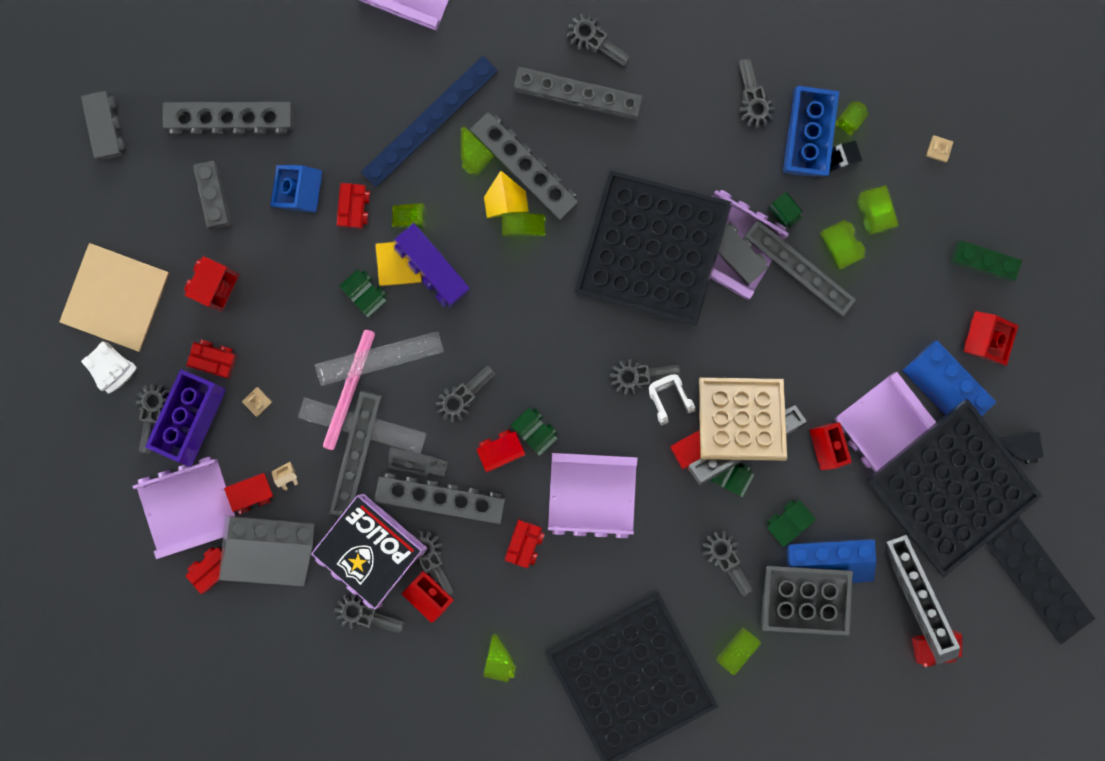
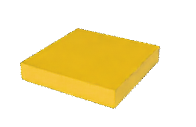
(393, 268)

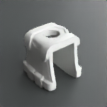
(108, 367)
(663, 384)

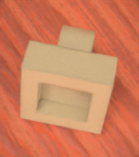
(939, 148)
(257, 401)
(284, 475)

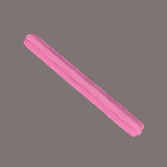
(346, 397)

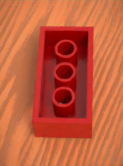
(211, 283)

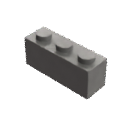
(103, 125)
(212, 195)
(740, 256)

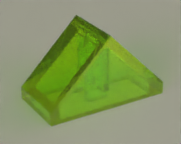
(408, 214)

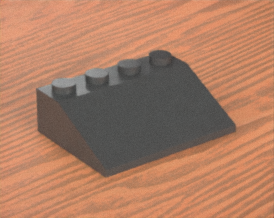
(265, 551)
(807, 600)

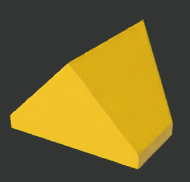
(505, 197)

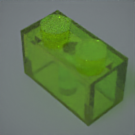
(878, 210)
(843, 244)
(738, 651)

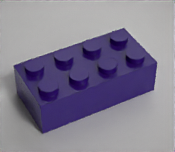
(431, 265)
(185, 418)

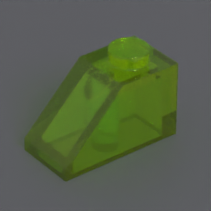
(852, 117)
(474, 153)
(523, 224)
(499, 661)

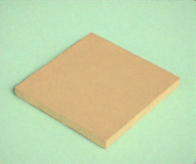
(114, 297)
(742, 419)

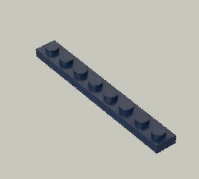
(429, 121)

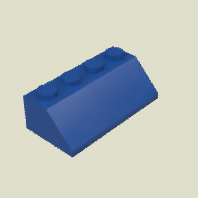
(811, 131)
(946, 380)
(836, 555)

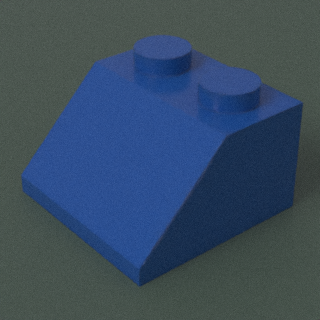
(296, 188)

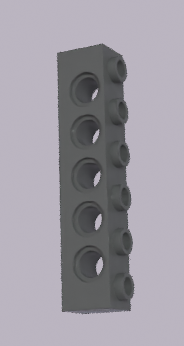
(577, 93)
(175, 110)
(558, 208)
(385, 495)
(922, 600)

